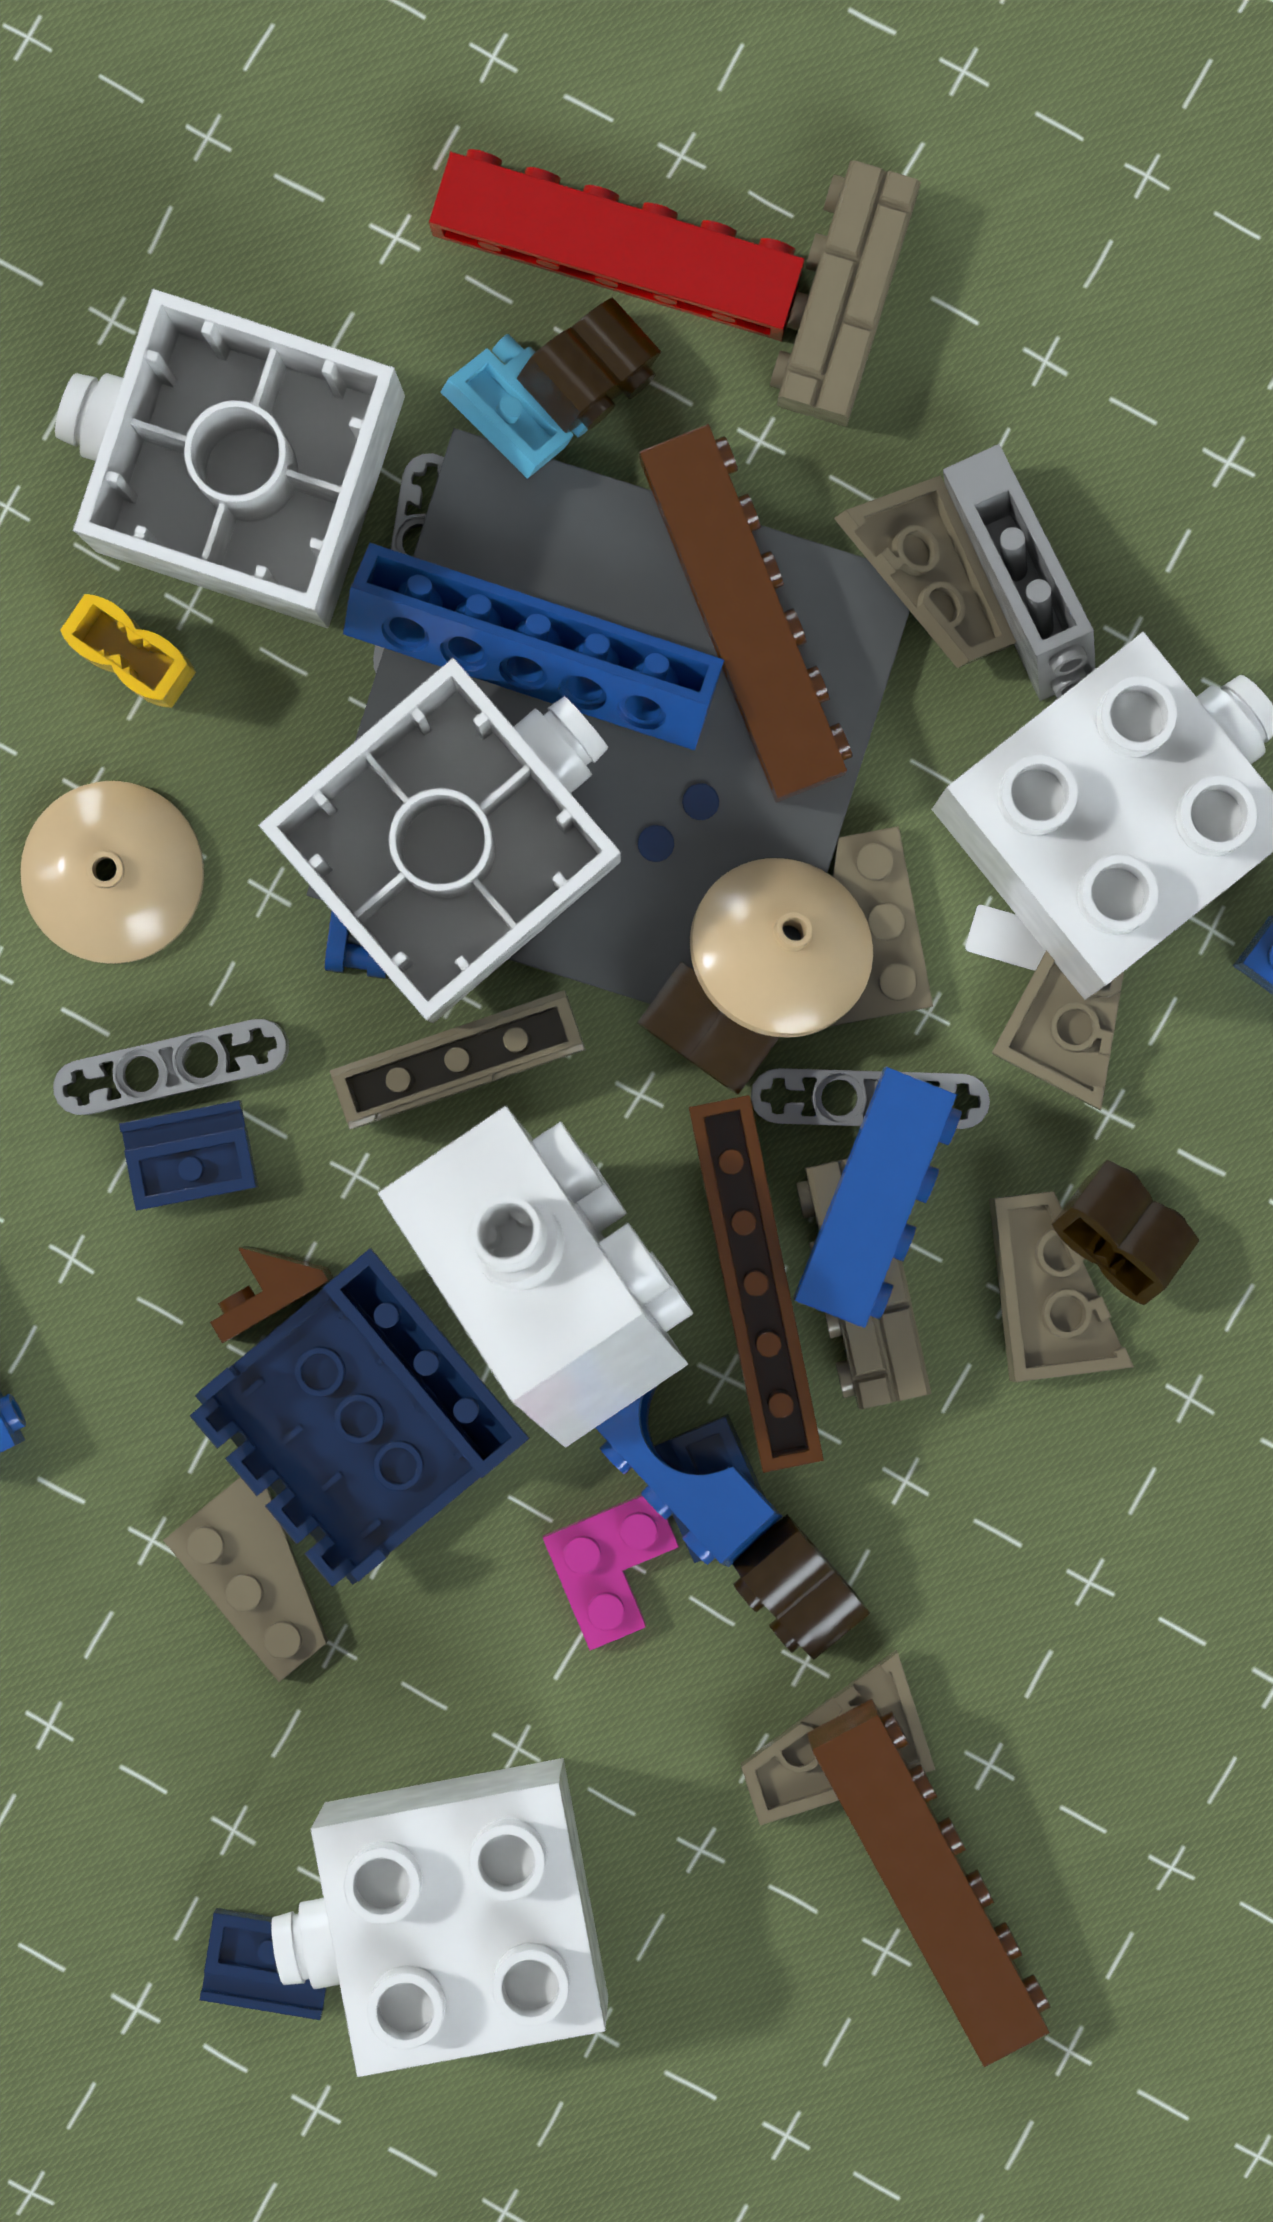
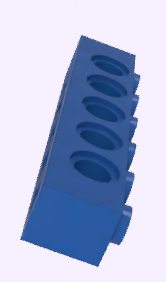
(532, 646)

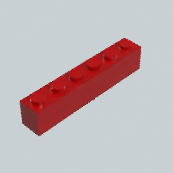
(616, 244)

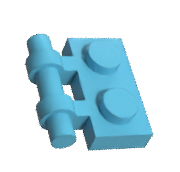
(505, 410)

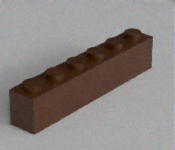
(743, 613)
(756, 1283)
(928, 1881)

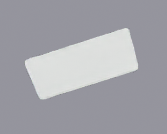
(1003, 938)

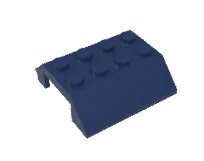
(357, 1420)

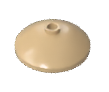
(154, 881)
(760, 973)

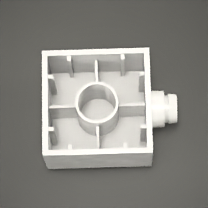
(232, 456)
(1119, 810)
(449, 835)
(522, 1261)
(451, 1919)

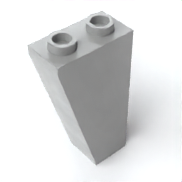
(1023, 572)

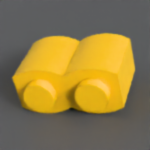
(137, 656)

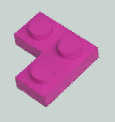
(592, 1564)

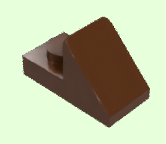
(282, 1283)

